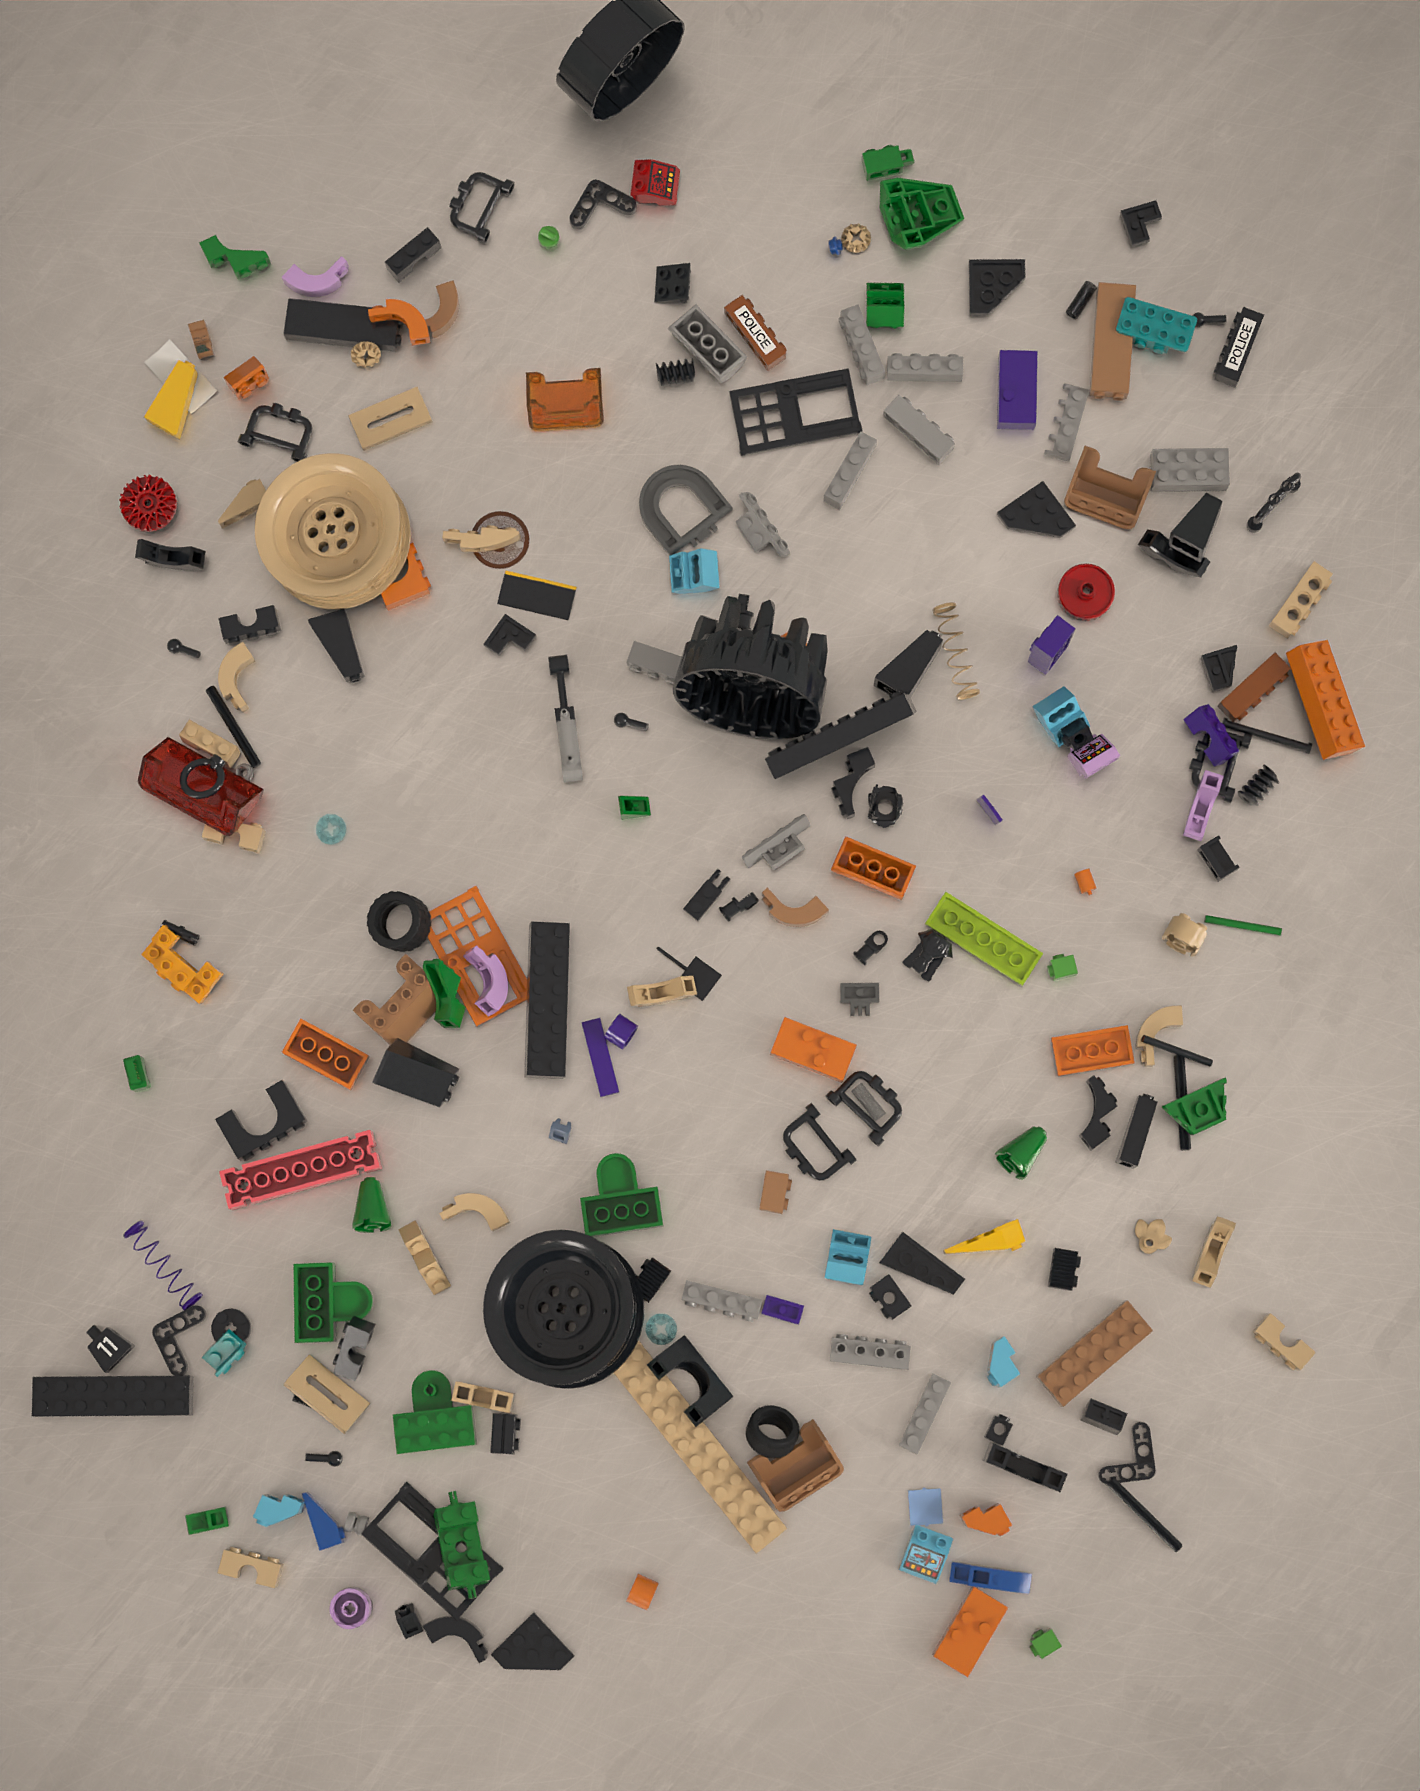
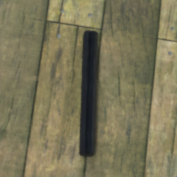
(233, 726)
(1181, 1090)
(1144, 1514)

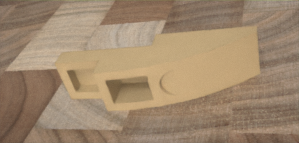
(490, 538)

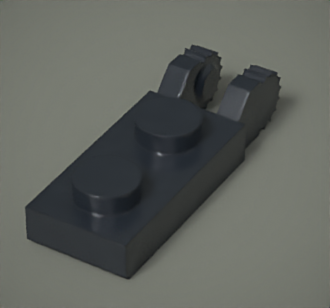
(705, 896)

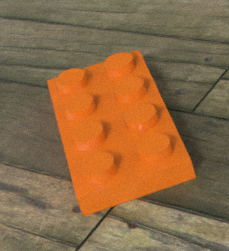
(1092, 1050)

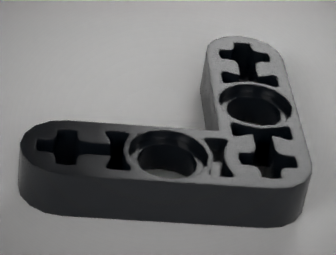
(600, 196)
(169, 1338)
(1140, 1460)

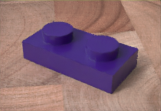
(782, 1309)

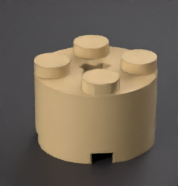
(1185, 935)

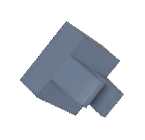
(560, 1132)

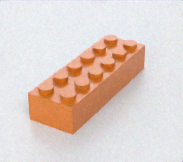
(1325, 699)

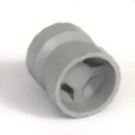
(360, 1526)

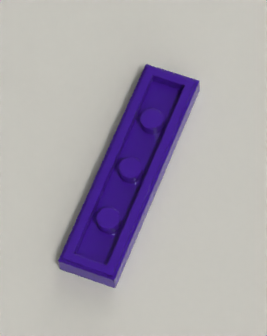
(600, 1057)

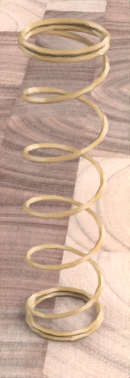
(974, 692)

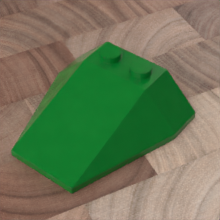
(918, 210)

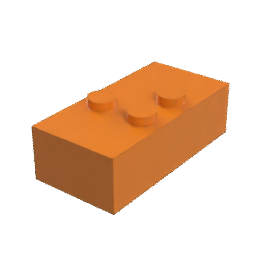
(813, 1049)
(325, 1054)
(970, 1631)

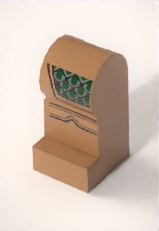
(201, 339)

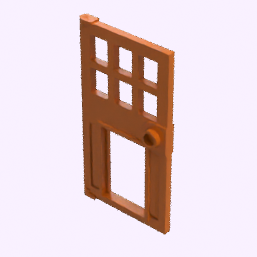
(490, 943)

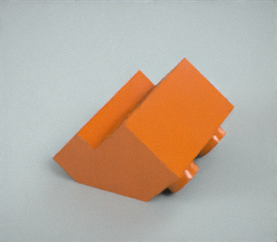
(990, 1520)

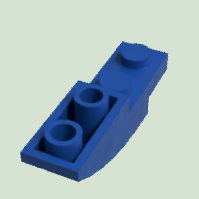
(990, 1578)

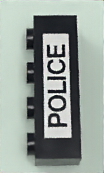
(1239, 346)

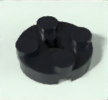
(239, 1320)

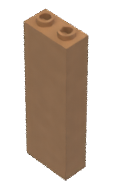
(1110, 349)

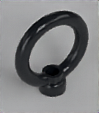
(216, 764)

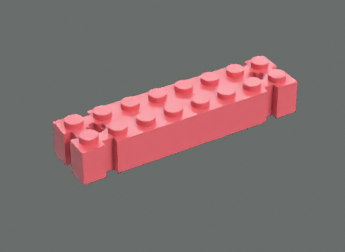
(300, 1170)

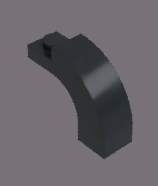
(170, 557)
(463, 1628)

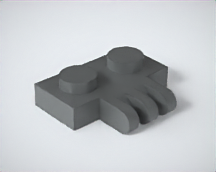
(859, 996)

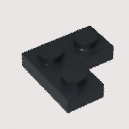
(1136, 218)
(507, 631)

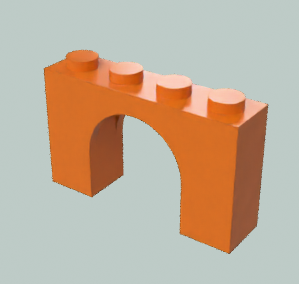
(410, 586)

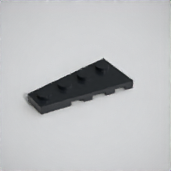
(917, 1262)

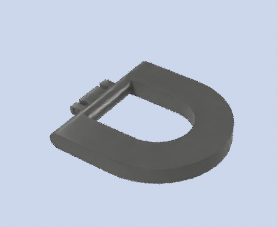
(704, 490)

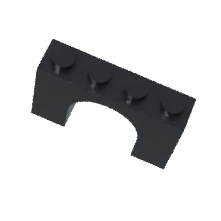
(288, 1118)
(685, 1357)
(1025, 1467)

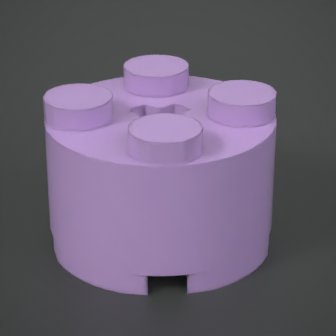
(360, 1601)

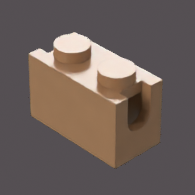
(774, 1192)

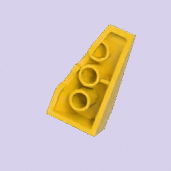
(999, 1238)

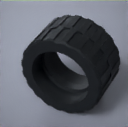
(378, 916)

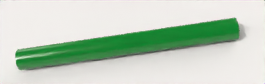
(1243, 925)

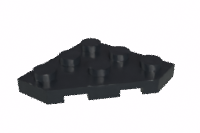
(992, 282)
(1037, 513)
(533, 1648)

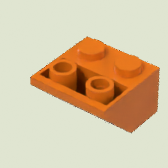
(247, 378)

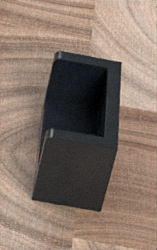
(1217, 859)

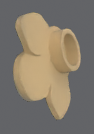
(1154, 1233)

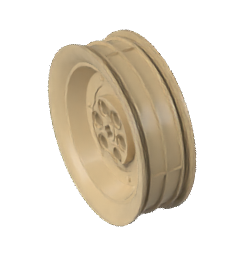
(292, 513)

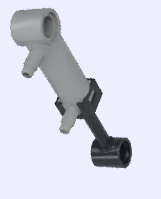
(566, 723)

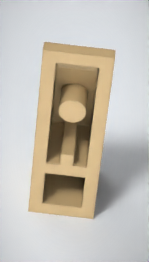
(244, 503)

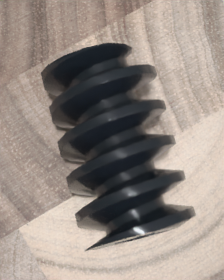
(675, 372)
(1258, 786)

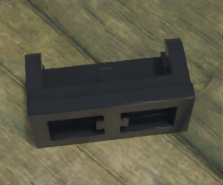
(1104, 1417)

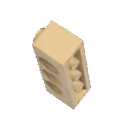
(1315, 574)

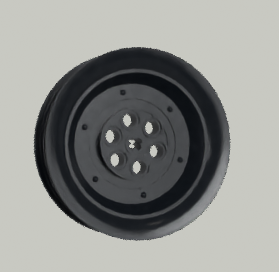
(525, 1283)

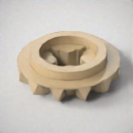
(856, 246)
(359, 351)

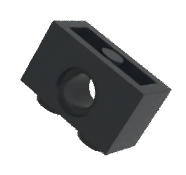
(888, 1285)

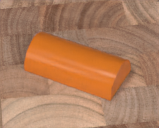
(873, 868)

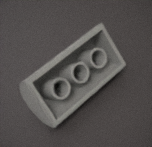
(708, 344)

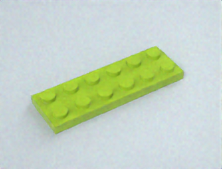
(983, 938)

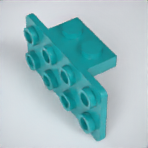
(1155, 326)

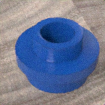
(835, 246)

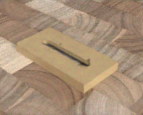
(394, 428)
(320, 1403)

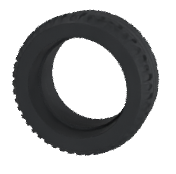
(765, 1445)

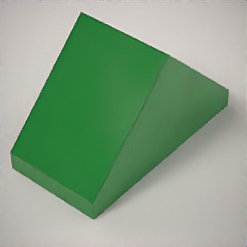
(634, 806)

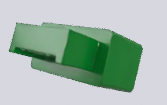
(136, 1073)

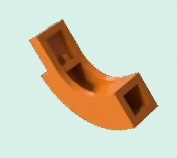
(406, 314)

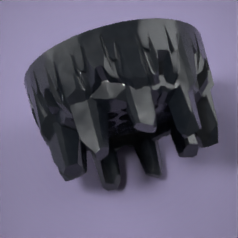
(753, 678)

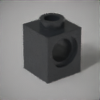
(1076, 734)
(990, 1433)

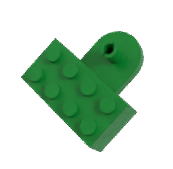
(620, 1203)
(323, 1302)
(434, 1420)

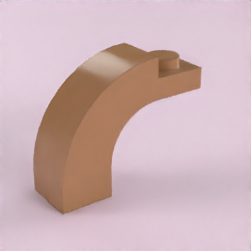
(447, 310)
(794, 917)

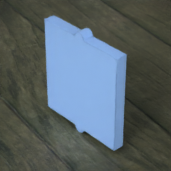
(925, 1506)

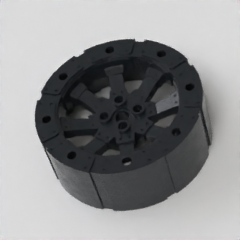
(619, 55)

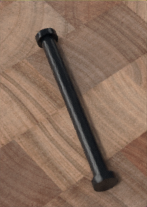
(1268, 736)

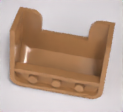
(1106, 493)
(406, 1009)
(800, 1472)

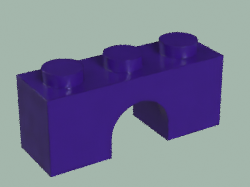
(1222, 745)

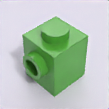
(1062, 967)
(1044, 1643)

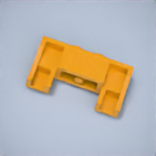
(177, 969)

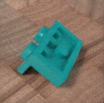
(224, 1352)

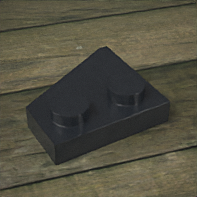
(1220, 667)

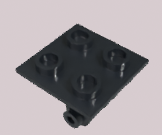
(672, 283)

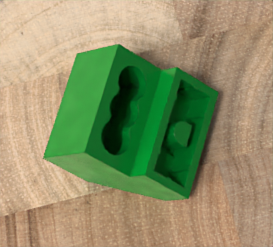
(885, 305)

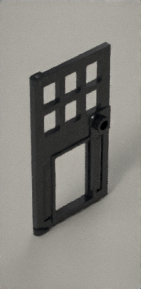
(790, 413)
(430, 1560)

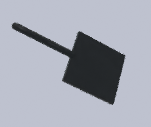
(704, 975)

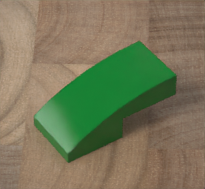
(206, 1520)

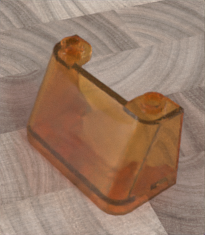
(564, 403)

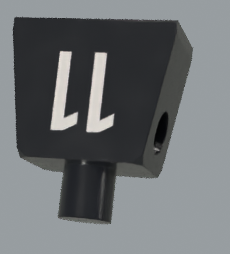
(108, 1347)

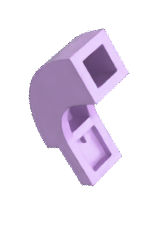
(316, 285)
(1202, 805)
(494, 980)

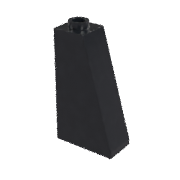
(1196, 528)
(337, 638)
(1136, 1131)

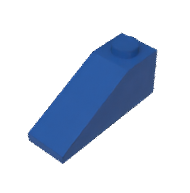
(325, 1527)

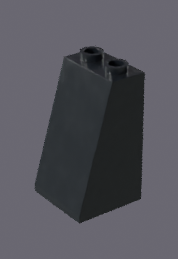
(910, 665)
(416, 1074)

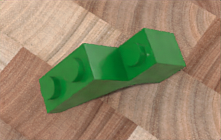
(242, 261)
(444, 986)

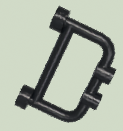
(465, 188)
(277, 411)
(1291, 485)
(1196, 764)
(888, 1095)
(805, 1166)

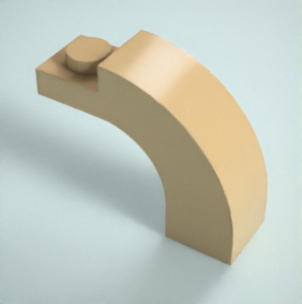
(229, 670)
(662, 992)
(1161, 1019)
(487, 1207)
(1212, 1251)

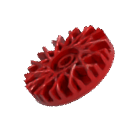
(143, 491)
(1085, 605)

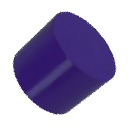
(621, 1031)

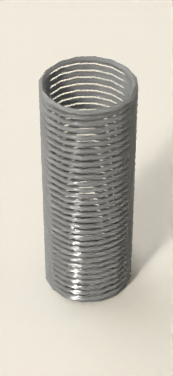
(875, 1116)

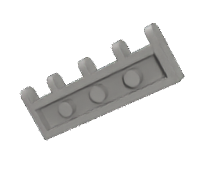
(1068, 423)

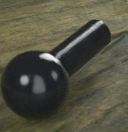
(1201, 319)
(175, 646)
(622, 720)
(333, 1458)

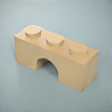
(203, 739)
(250, 836)
(1269, 1332)
(483, 1397)
(267, 1569)

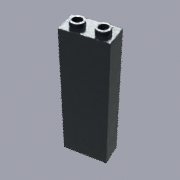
(338, 325)

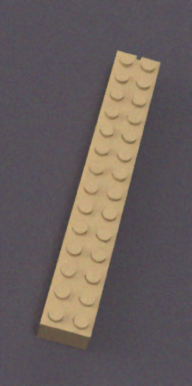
(700, 1451)

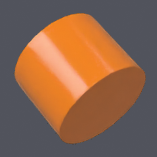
(642, 1592)

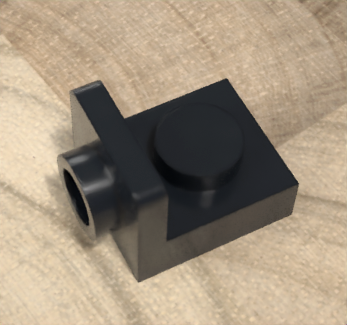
(408, 1620)

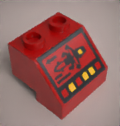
(655, 182)

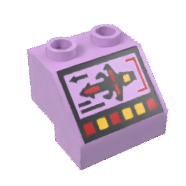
(1093, 756)

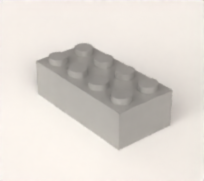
(1190, 469)

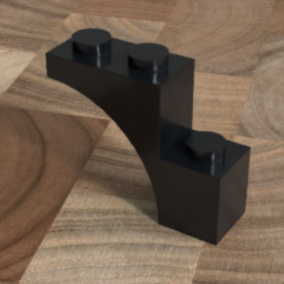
(1157, 547)
(859, 764)
(1103, 1104)

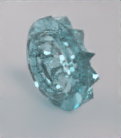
(338, 833)
(651, 1329)

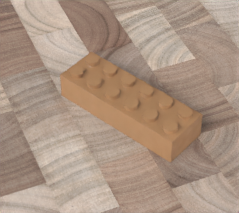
(1094, 1353)

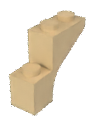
(424, 1257)

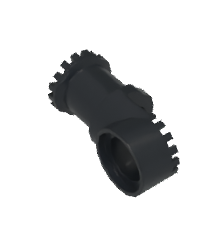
(745, 616)
(734, 906)
(870, 947)

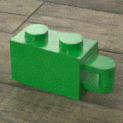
(885, 161)

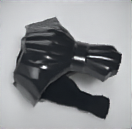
(884, 793)
(928, 952)

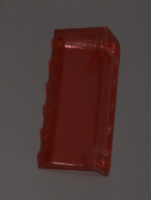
(222, 811)

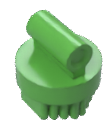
(548, 236)

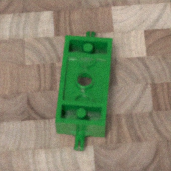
(459, 1524)

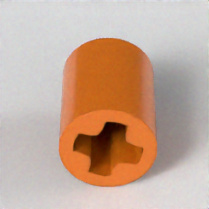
(1085, 881)

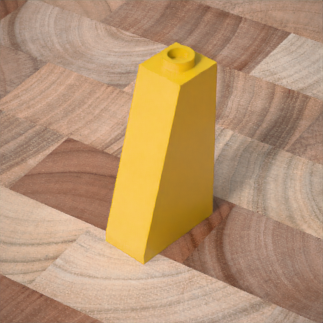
(173, 400)

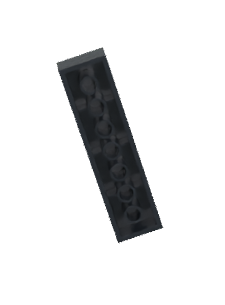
(840, 735)
(547, 1000)
(112, 1396)

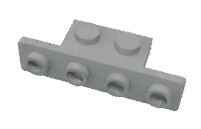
(758, 528)
(779, 846)

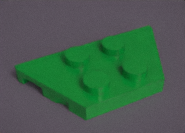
(1199, 1108)

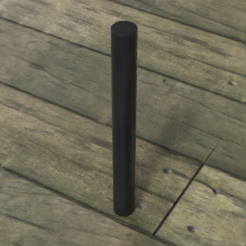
(1176, 1050)

